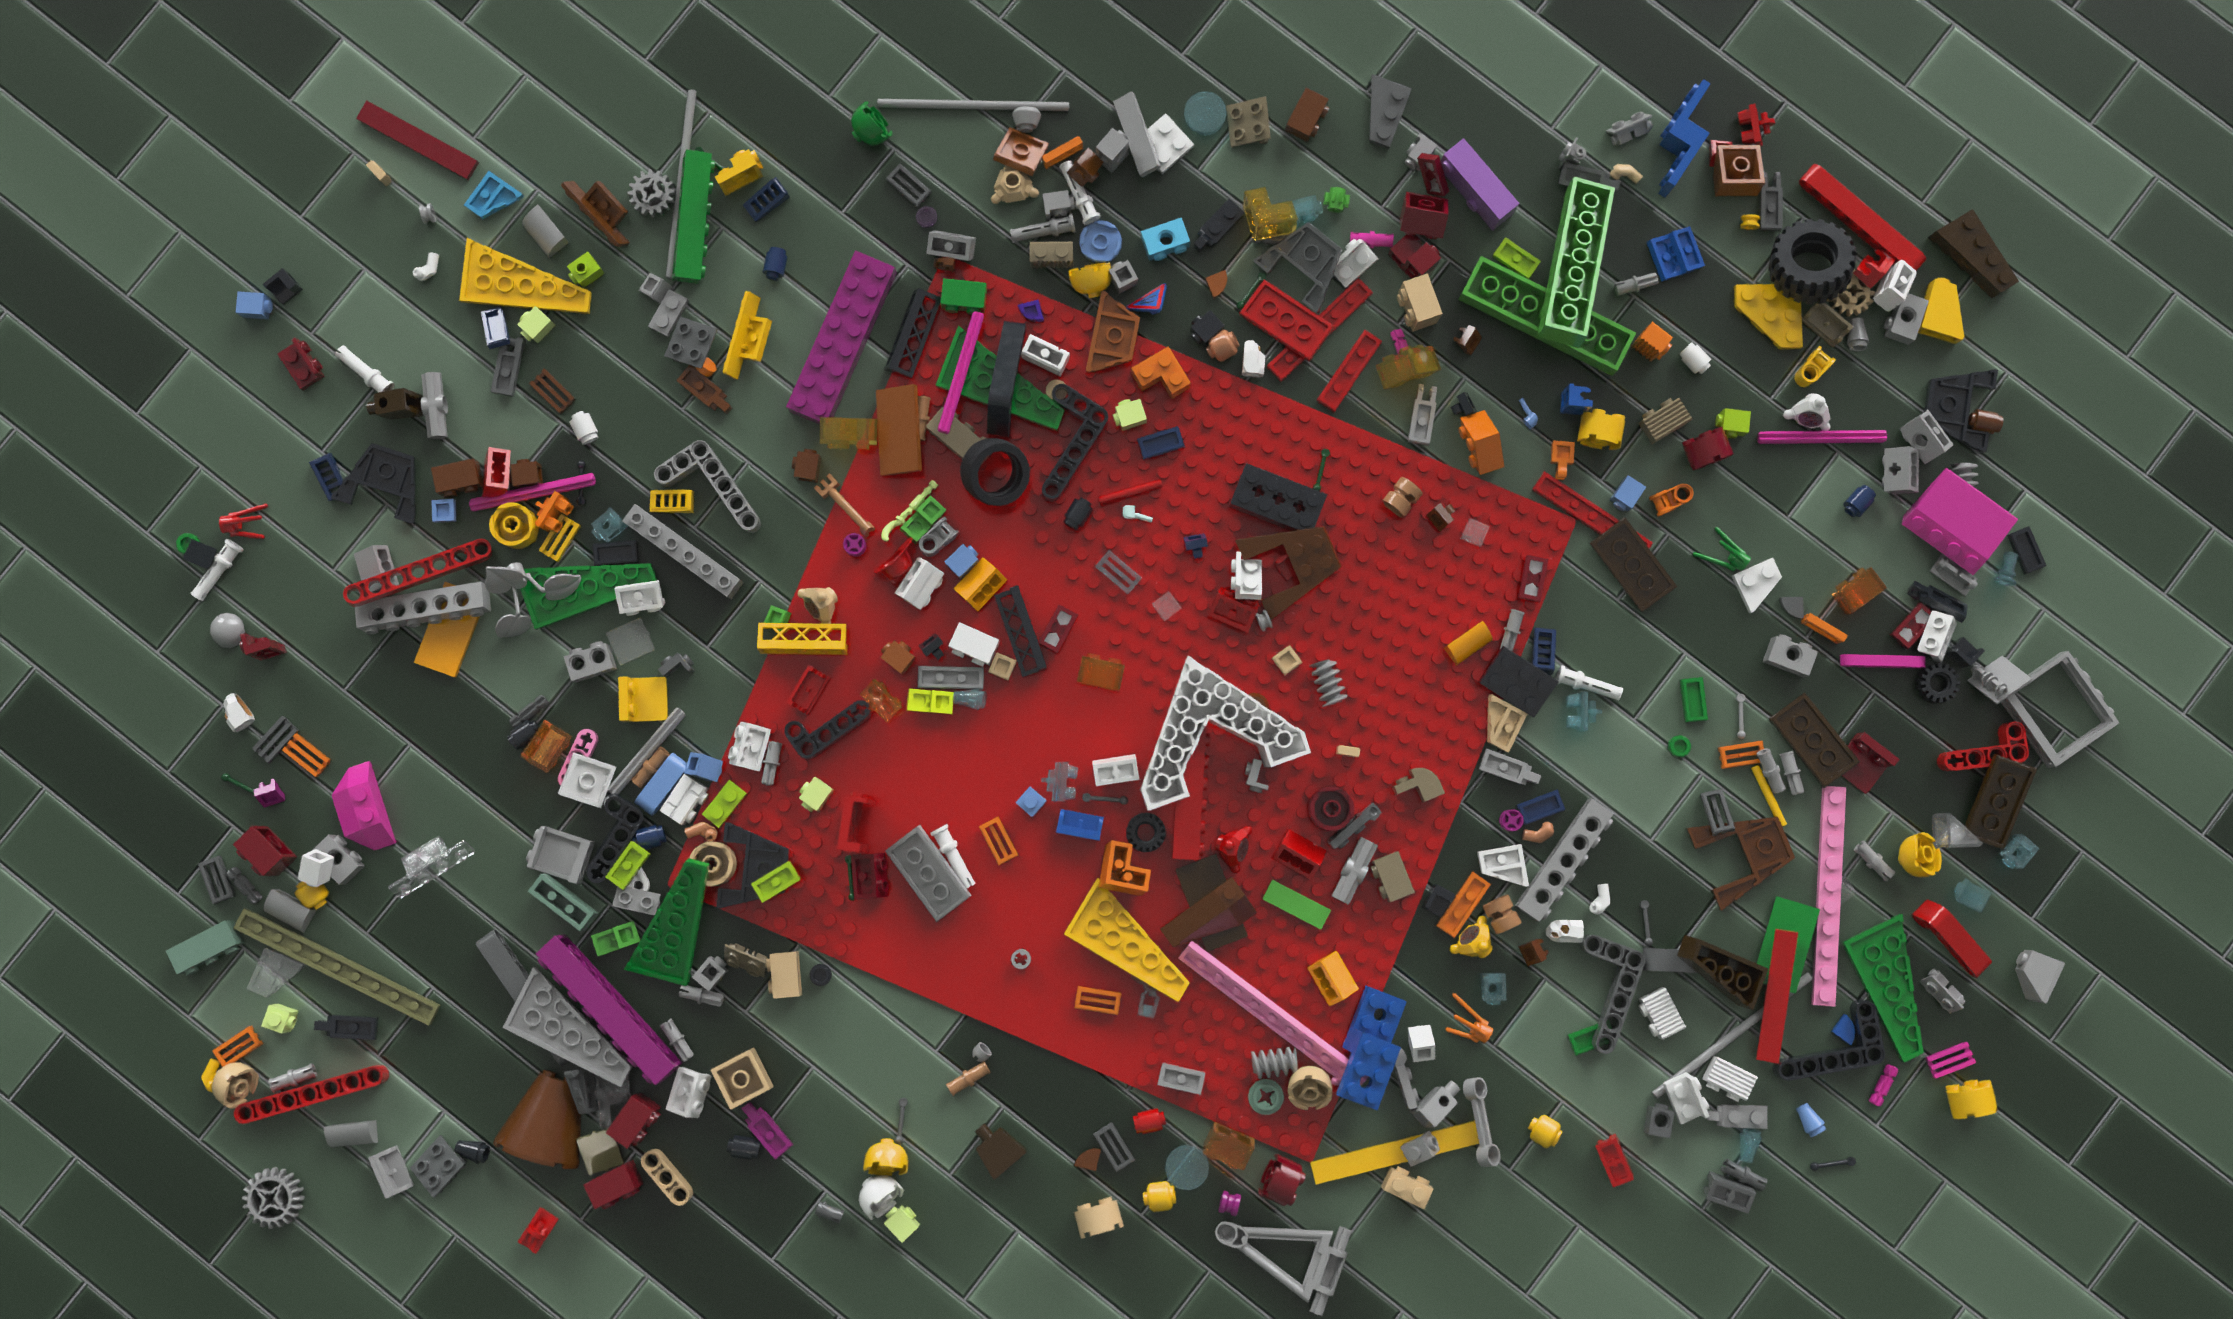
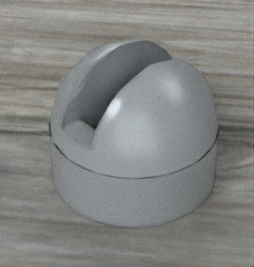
(981, 1052)

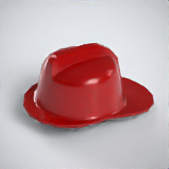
(897, 565)

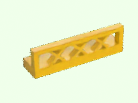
(798, 646)

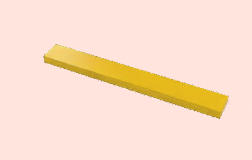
(1389, 1153)

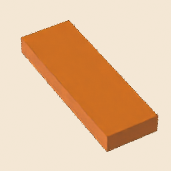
(1463, 904)

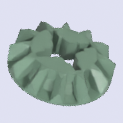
(1276, 1098)

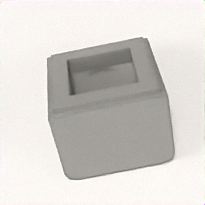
(655, 287)

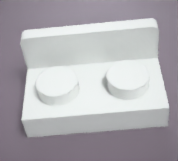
(1354, 262)
(1247, 578)
(639, 597)
(1937, 635)
(749, 746)
(688, 1093)
(1686, 1098)

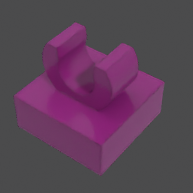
(269, 794)

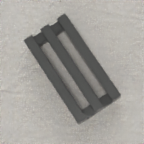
(921, 197)
(263, 752)
(1722, 829)
(208, 882)
(1103, 1130)

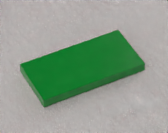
(1791, 917)

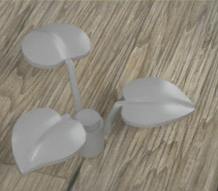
(502, 579)

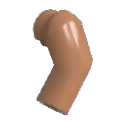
(703, 829)
(1544, 833)

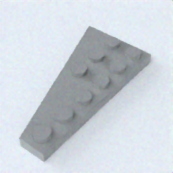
(556, 1025)

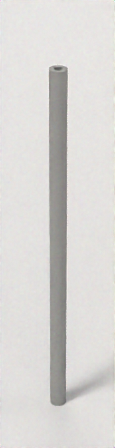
(967, 104)
(686, 139)
(1724, 1041)

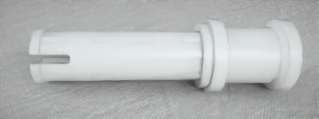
(1083, 201)
(371, 377)
(222, 561)
(1578, 679)
(948, 847)

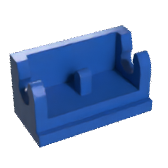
(1573, 402)
(1080, 824)

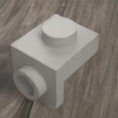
(1252, 771)
(1420, 1148)

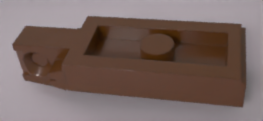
(704, 389)

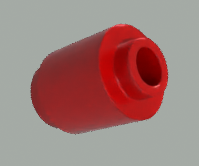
(1149, 1121)

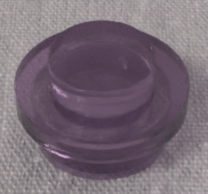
(926, 217)

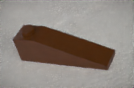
(1215, 912)

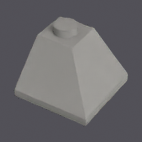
(2037, 975)

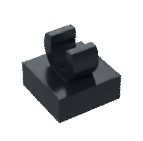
(1465, 405)
(932, 645)

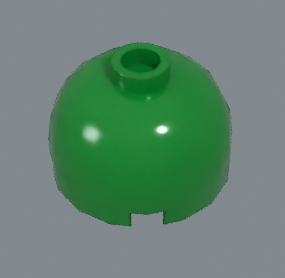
(869, 125)

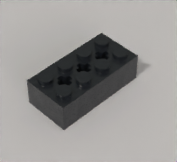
(1273, 486)

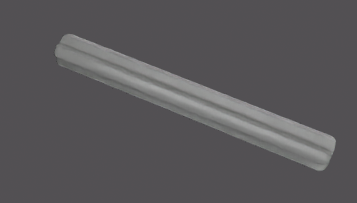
(646, 751)

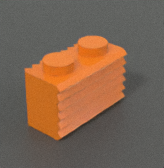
(1653, 342)

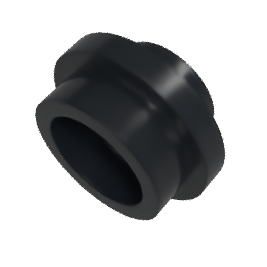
(820, 974)

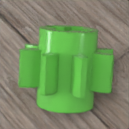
(1336, 199)

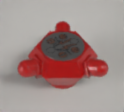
(1234, 847)

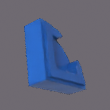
(1845, 1029)

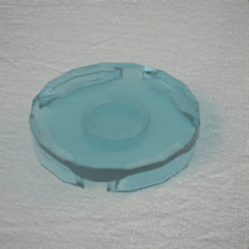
(1205, 113)
(1187, 1167)

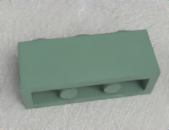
(563, 902)
(205, 948)

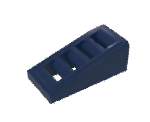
(768, 188)
(319, 473)
(1551, 633)

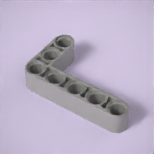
(717, 479)

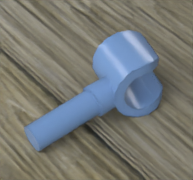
(1531, 419)

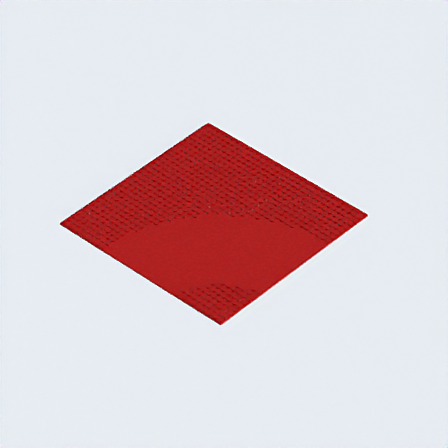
(1379, 616)

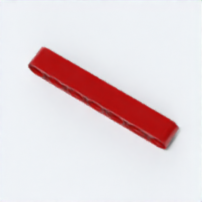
(1859, 216)
(409, 580)
(301, 1096)

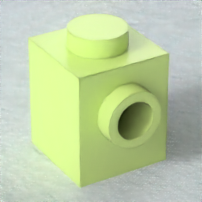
(535, 325)
(1129, 414)
(815, 794)
(280, 1018)
(901, 1222)

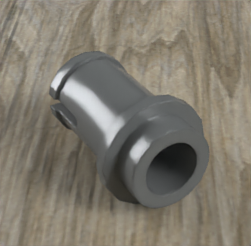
(829, 1212)

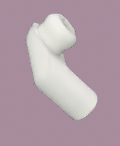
(428, 270)
(1602, 900)

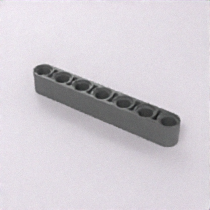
(506, 967)

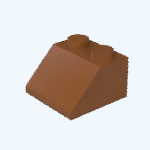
(1738, 170)

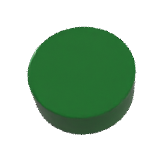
(182, 543)
(1679, 746)

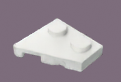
(1757, 583)
(1504, 863)

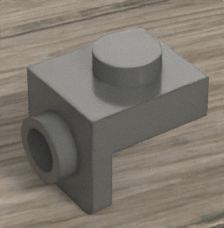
(671, 664)

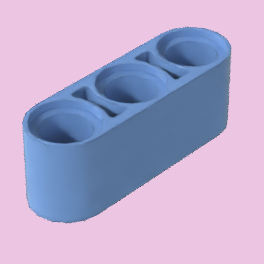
(661, 784)

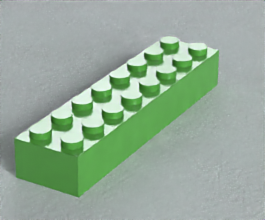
(1576, 262)
(1521, 303)

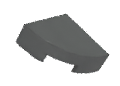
(1793, 606)

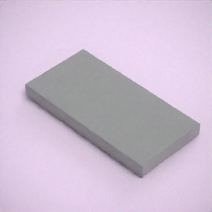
(928, 873)

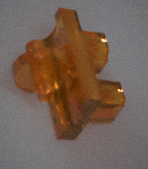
(880, 700)

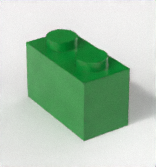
(963, 296)

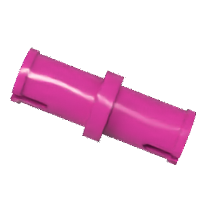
(1373, 239)

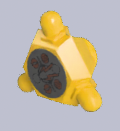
(1474, 940)

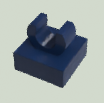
(1195, 543)

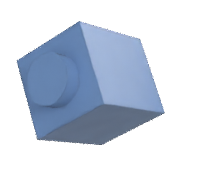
(253, 305)
(1627, 494)
(962, 560)
(703, 767)
(1031, 801)

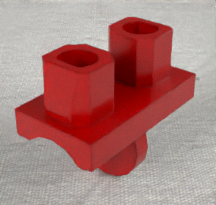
(1751, 116)
(538, 1230)

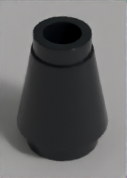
(473, 1150)

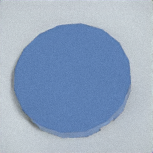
(1100, 242)

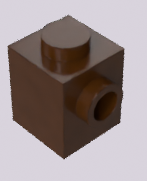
(1085, 167)
(806, 466)
(525, 473)

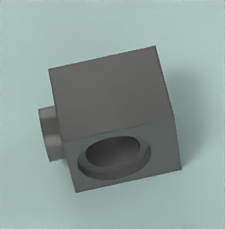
(1665, 1128)

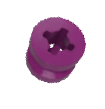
(851, 541)
(1514, 818)
(1229, 1203)

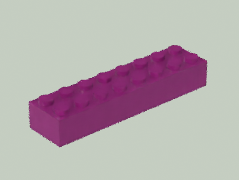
(842, 338)
(608, 1009)

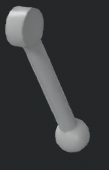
(1741, 698)

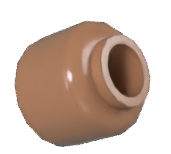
(1223, 345)

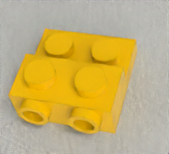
(745, 171)

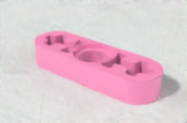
(579, 741)

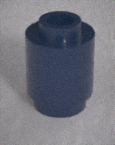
(775, 263)
(1859, 501)
(650, 837)

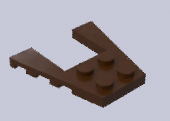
(1310, 556)
(1764, 849)

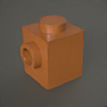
(898, 656)

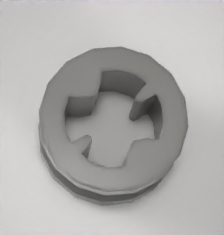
(427, 213)
(1264, 620)
(1022, 952)

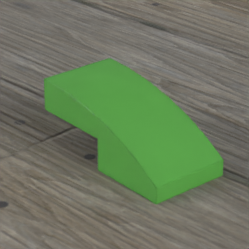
(923, 519)
(615, 938)

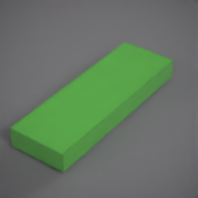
(1296, 904)

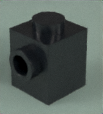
(1205, 328)

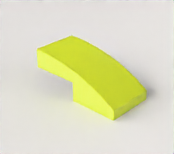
(930, 701)

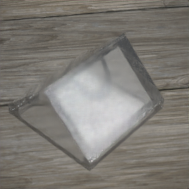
(1951, 833)

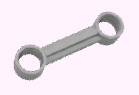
(1475, 1091)

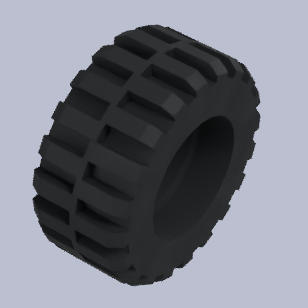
(1815, 238)

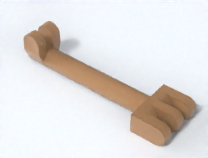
(865, 527)

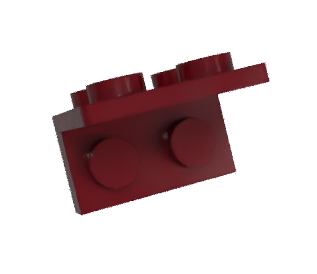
(1873, 762)

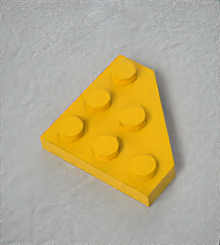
(1771, 313)

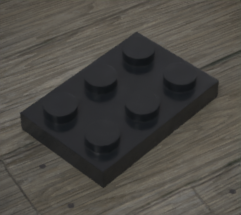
(1518, 681)

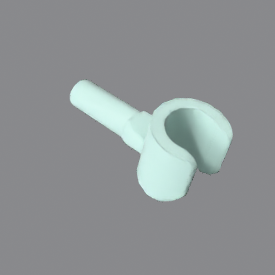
(1129, 513)

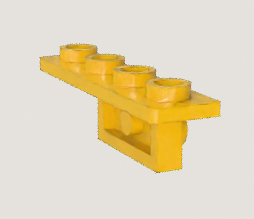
(748, 336)

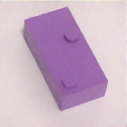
(1478, 185)

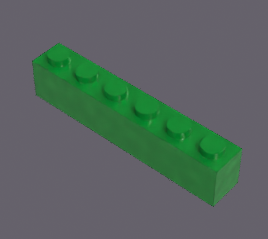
(692, 216)

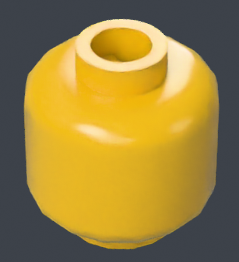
(311, 896)
(1545, 1131)
(1160, 1196)

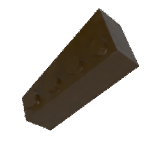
(1975, 253)
(1727, 972)

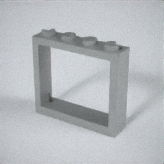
(2091, 695)

